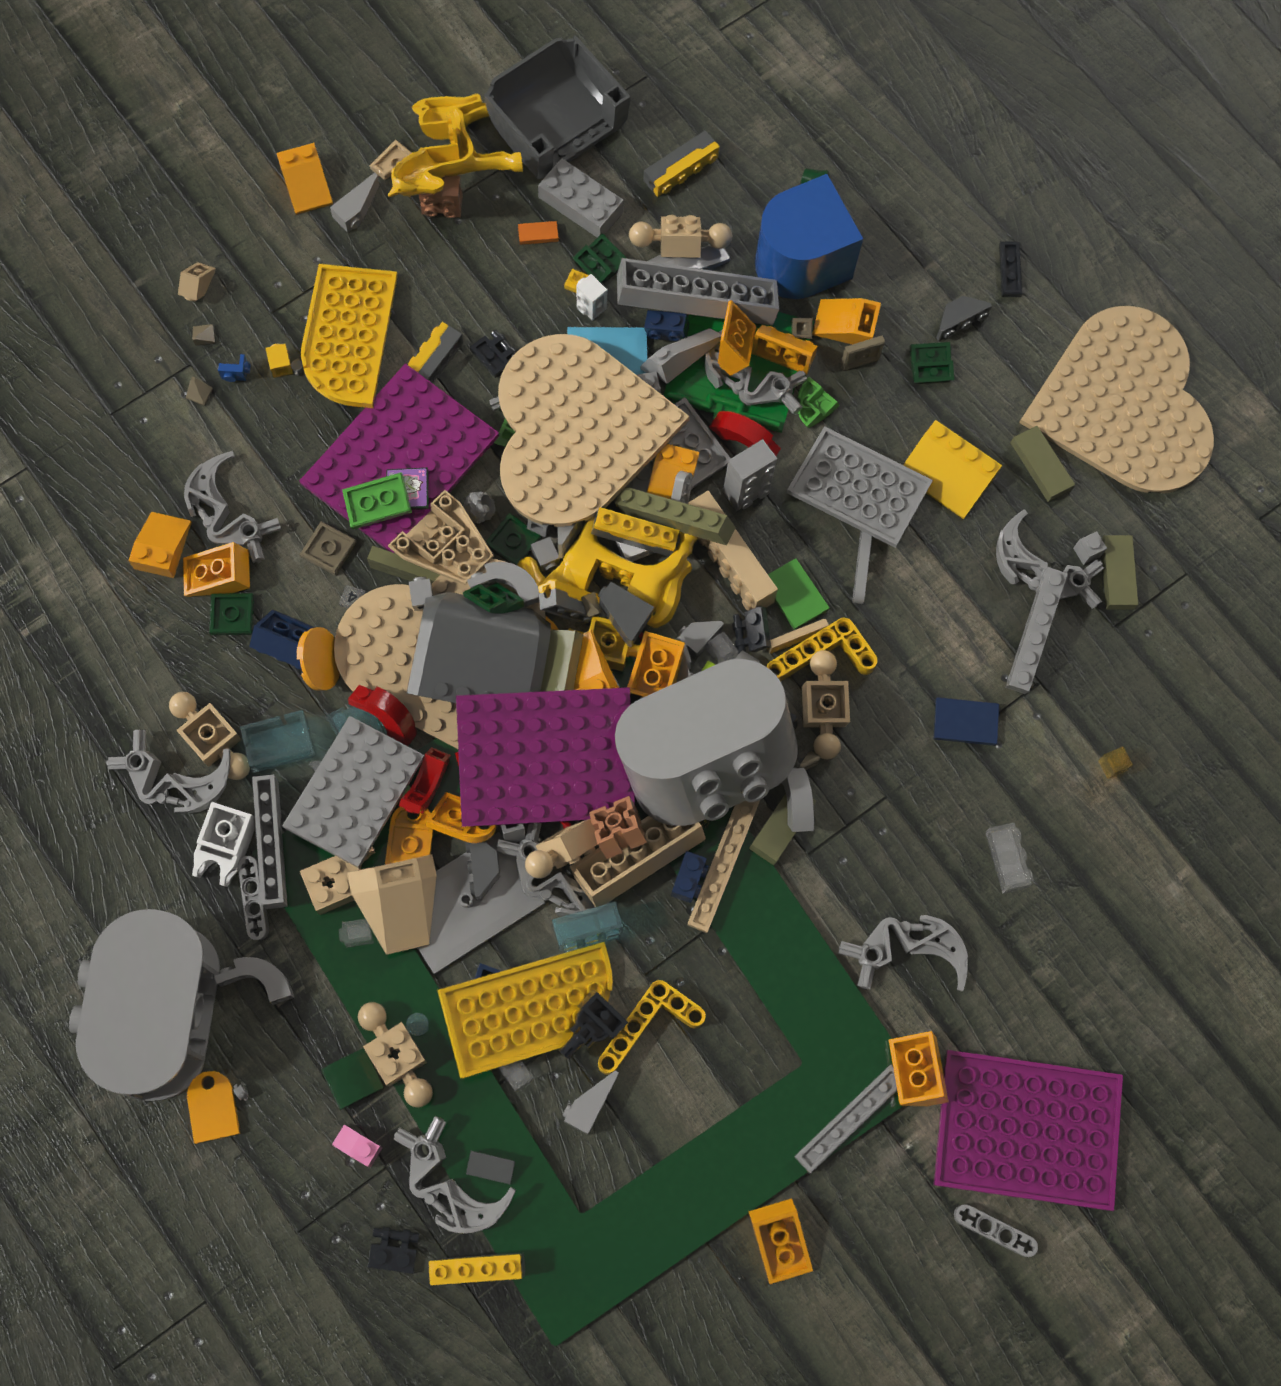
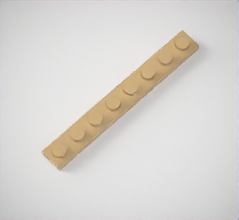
(722, 865)

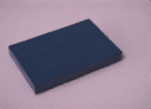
(966, 721)

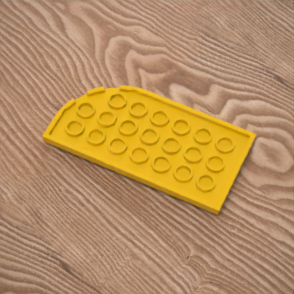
(347, 332)
(522, 1008)

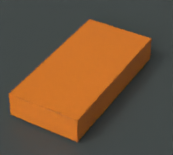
(538, 232)

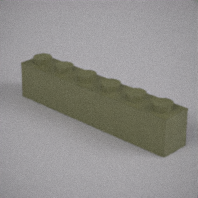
(676, 515)

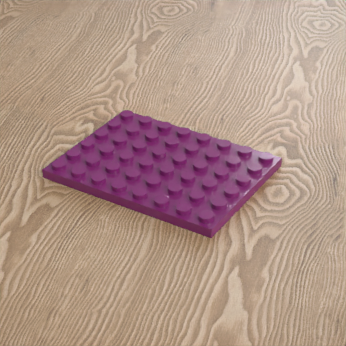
(406, 428)
(539, 755)
(1029, 1130)

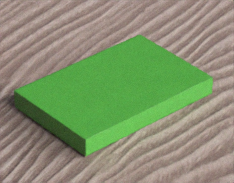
(377, 501)
(797, 594)

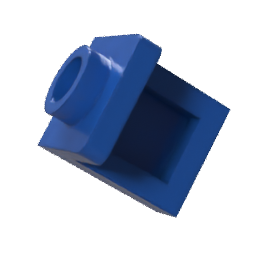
(235, 372)

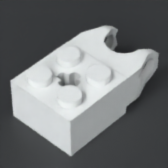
(220, 847)

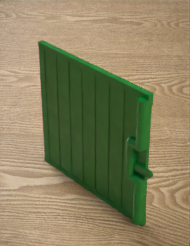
(702, 395)

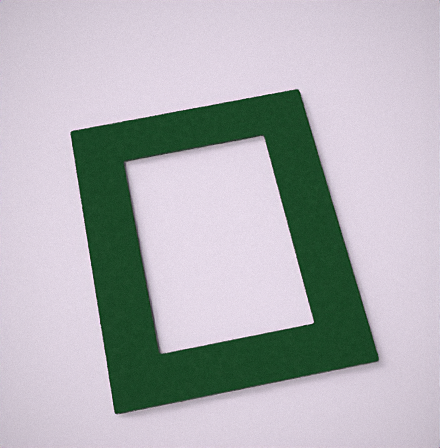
(597, 1258)

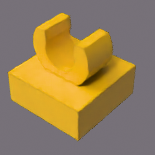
(572, 280)

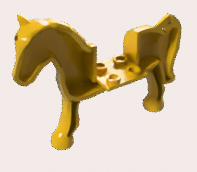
(440, 120)
(654, 584)

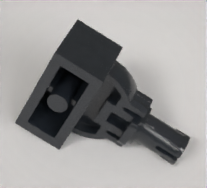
(593, 1023)

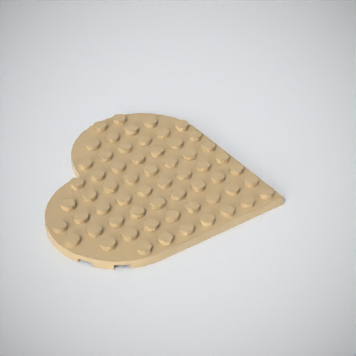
(1124, 404)
(578, 428)
(378, 648)

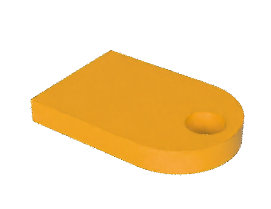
(447, 820)
(408, 837)
(212, 1110)

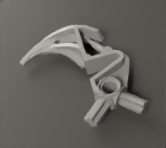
(767, 390)
(238, 528)
(1026, 560)
(145, 775)
(544, 890)
(880, 945)
(423, 1165)

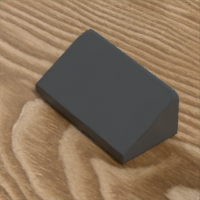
(490, 1167)

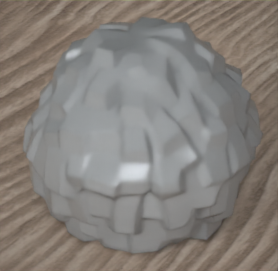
(479, 507)

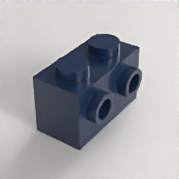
(666, 325)
(687, 881)

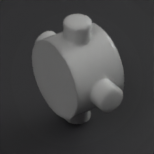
(297, 366)
(240, 1092)

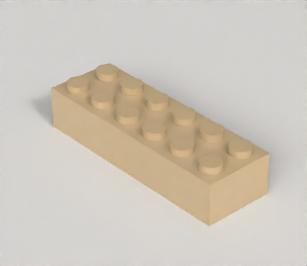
(738, 563)
(608, 878)

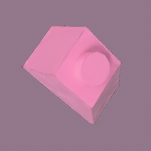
(357, 1146)

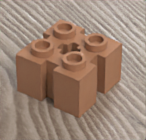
(447, 201)
(618, 827)

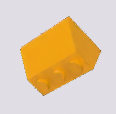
(736, 340)
(784, 349)
(918, 1070)

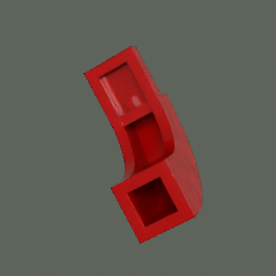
(742, 429)
(388, 710)
(426, 782)

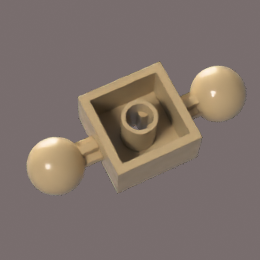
(680, 236)
(835, 695)
(199, 725)
(562, 849)
(417, 1090)

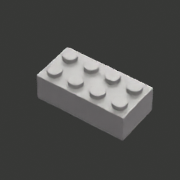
(580, 198)
(749, 475)

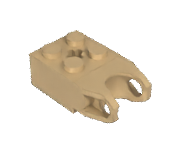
(332, 870)

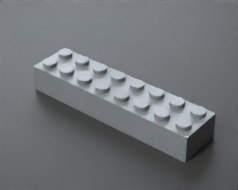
(695, 291)

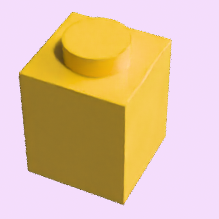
(279, 360)

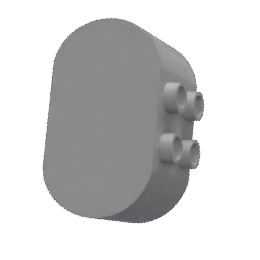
(707, 742)
(146, 1005)

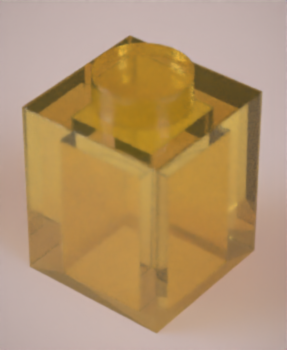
(1115, 762)

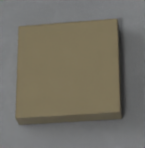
(862, 353)
(328, 548)

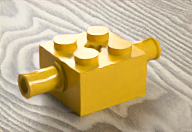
(618, 650)

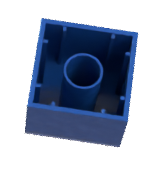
(807, 240)

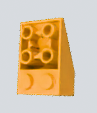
(846, 319)

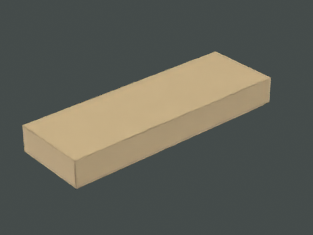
(796, 636)

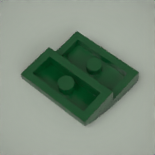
(599, 259)
(931, 362)
(494, 598)
(352, 1078)

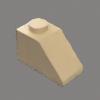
(195, 281)

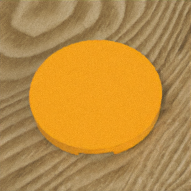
(318, 659)

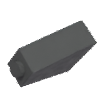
(625, 612)

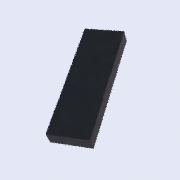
(1010, 269)

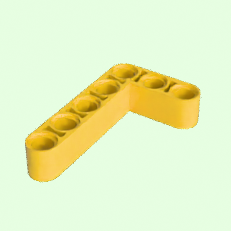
(837, 638)
(644, 1020)

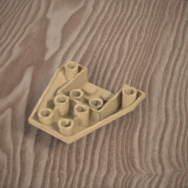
(444, 541)
(397, 901)

